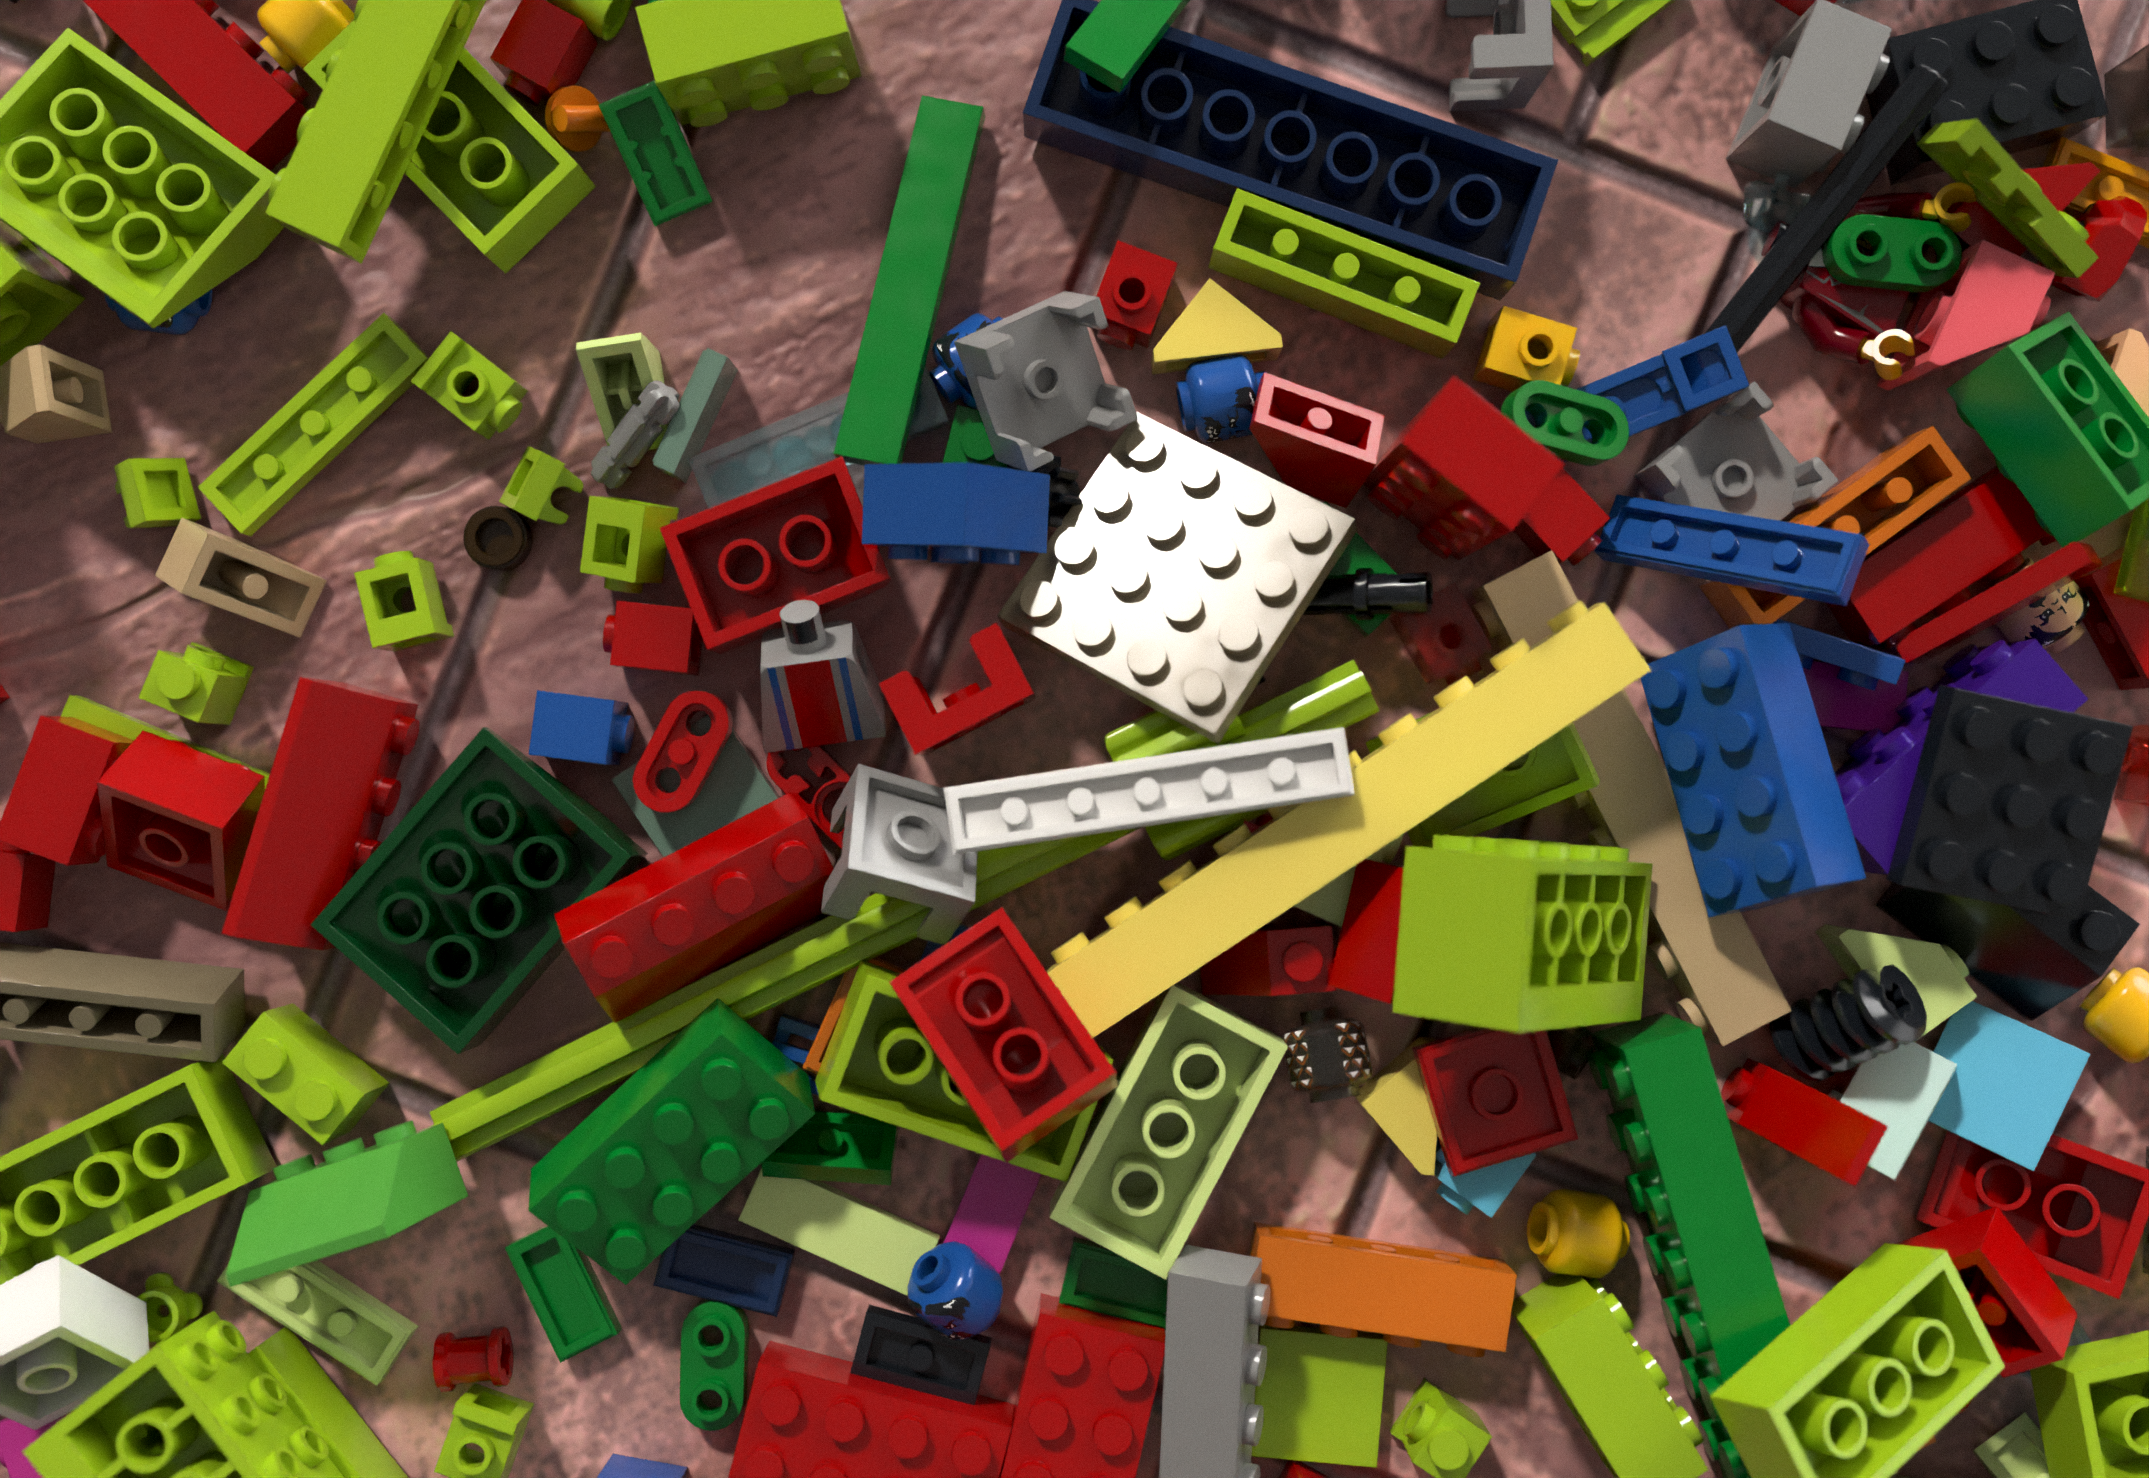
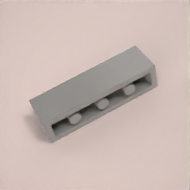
(1213, 1365)

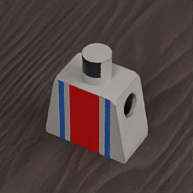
(817, 683)

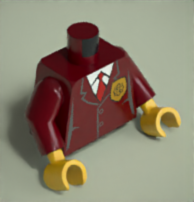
(1861, 320)

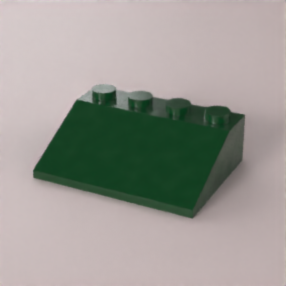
(468, 890)

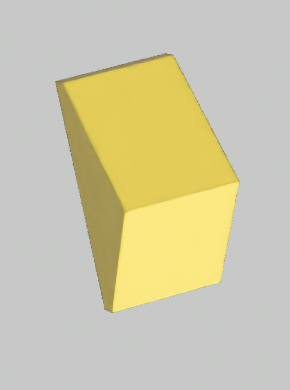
(1213, 328)
(1401, 1108)

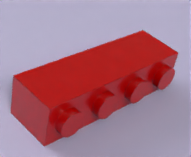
(213, 71)
(1937, 559)

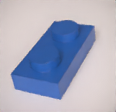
(1857, 662)

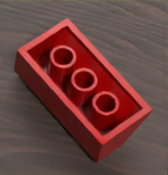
(320, 808)
(697, 908)

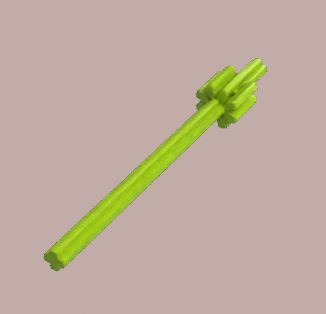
(881, 924)

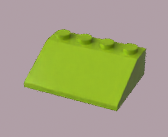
(126, 183)

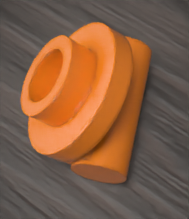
(574, 118)

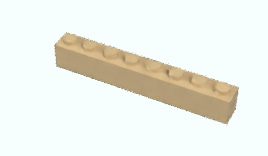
(1633, 807)

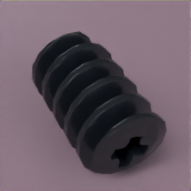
(1850, 1023)

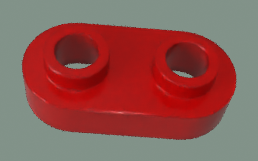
(680, 748)

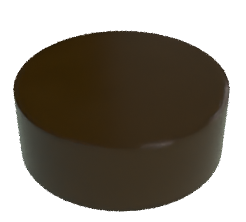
(497, 538)

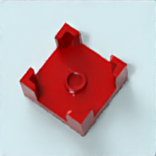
(965, 708)

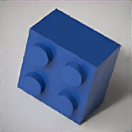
(955, 512)

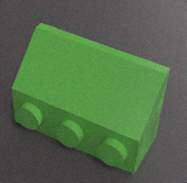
(346, 1200)

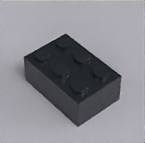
(2012, 68)

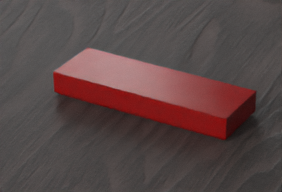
(1998, 602)

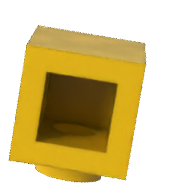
(1526, 349)

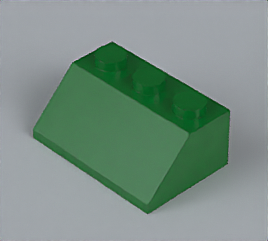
(2060, 428)

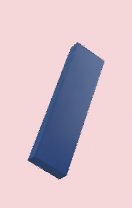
(1733, 548)

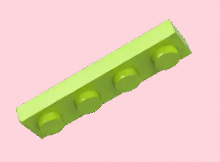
(315, 425)

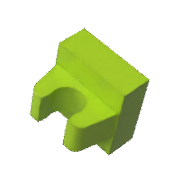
(534, 483)
(156, 492)

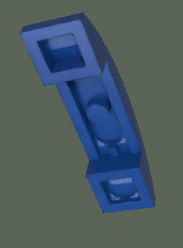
(1672, 382)

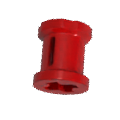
(473, 1359)

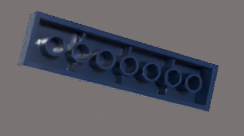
(1232, 121)

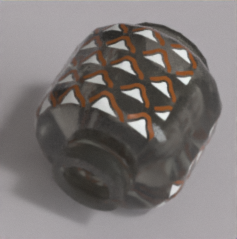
(1327, 1055)

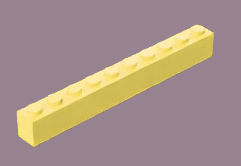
(1314, 842)

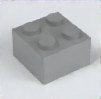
(1811, 93)

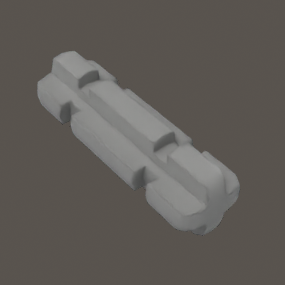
(635, 434)

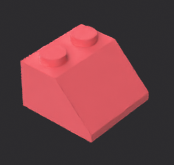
(1975, 311)

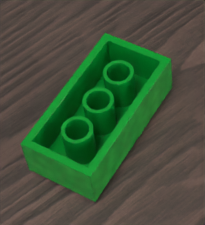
(670, 1142)

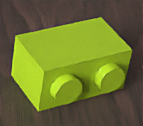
(305, 1072)

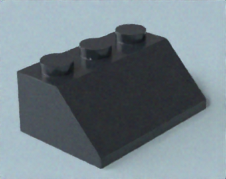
(2015, 952)

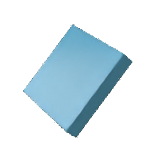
(2005, 1084)

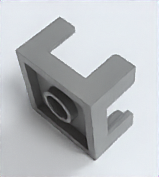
(1510, 62)
(1041, 378)
(1736, 464)
(899, 848)

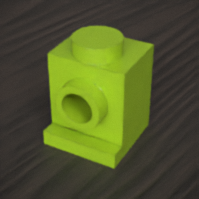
(452, 370)
(625, 542)
(381, 596)
(197, 684)
(492, 1422)
(1440, 1432)

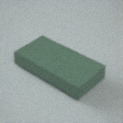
(695, 414)

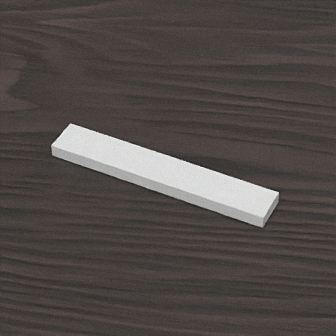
(1149, 791)

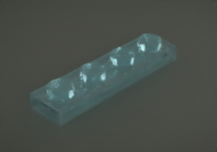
(793, 446)

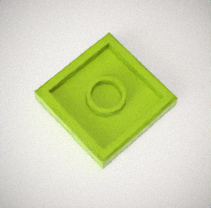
(1321, 1396)

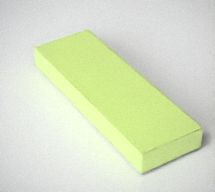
(838, 1228)
(331, 1316)

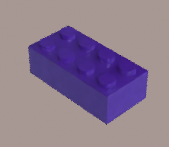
(1883, 765)

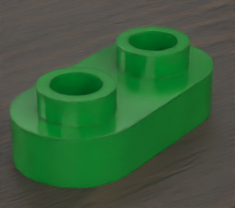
(1895, 255)
(1560, 418)
(714, 1366)

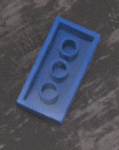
(1750, 770)

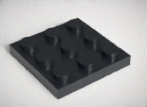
(2009, 802)

